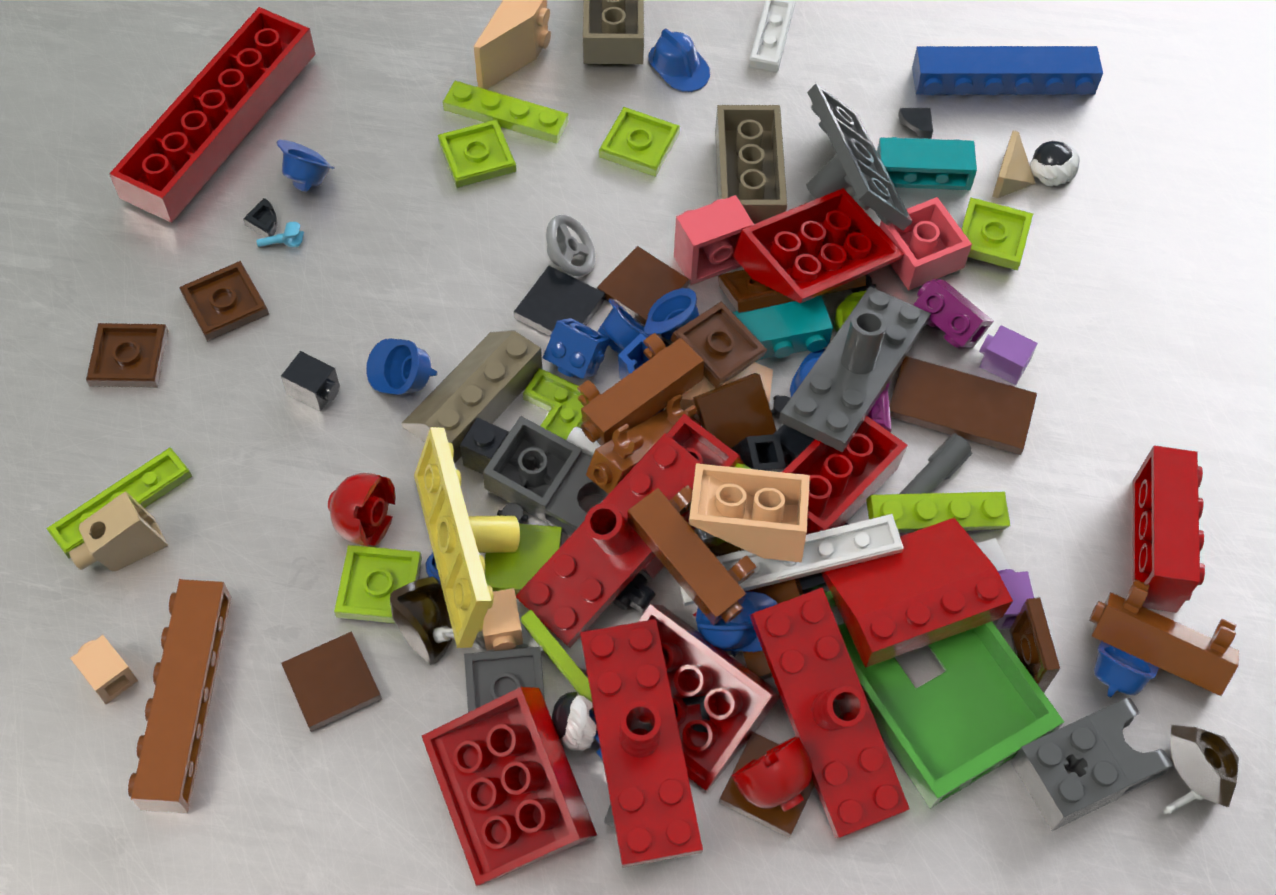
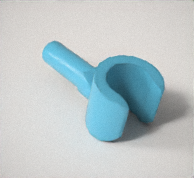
(291, 237)

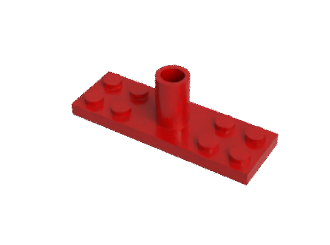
(605, 548)
(847, 751)
(642, 772)

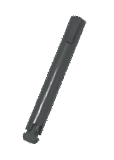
(941, 465)

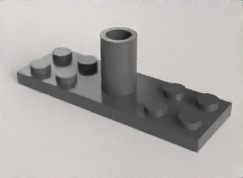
(854, 163)
(854, 369)

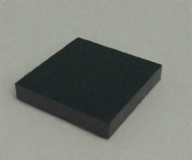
(557, 298)

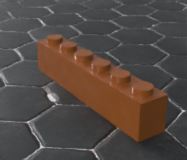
(181, 697)

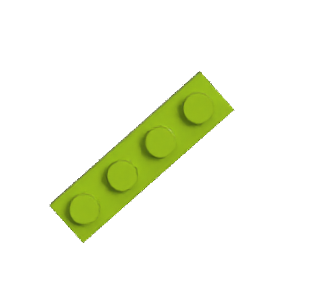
(509, 111)
(918, 511)

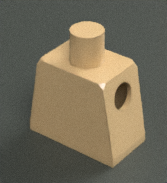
(118, 535)

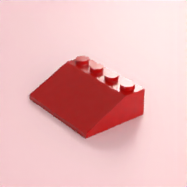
(815, 247)
(919, 595)
(734, 697)
(508, 785)

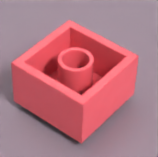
(708, 238)
(930, 244)

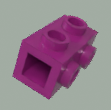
(952, 313)

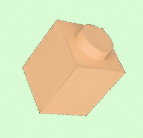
(502, 622)
(104, 668)

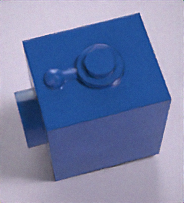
(576, 349)

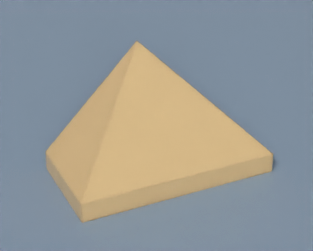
(1015, 169)

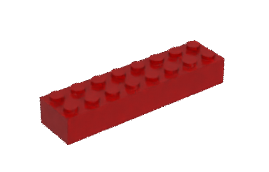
(213, 114)

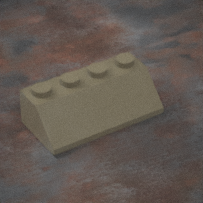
(478, 387)

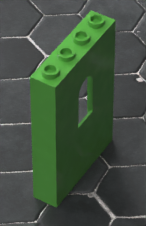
(960, 720)

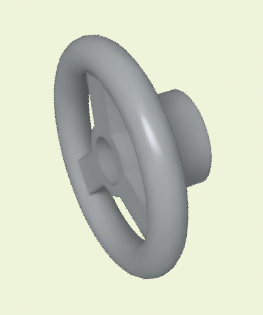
(565, 247)

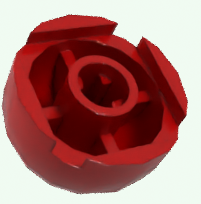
(361, 507)
(776, 776)

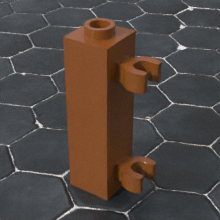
(642, 392)
(618, 456)
(687, 556)
(1165, 642)

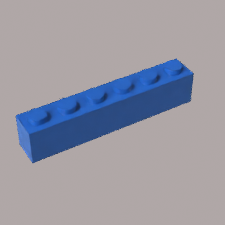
(1006, 70)

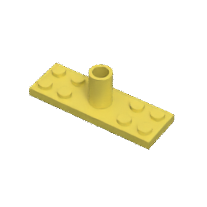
(459, 538)

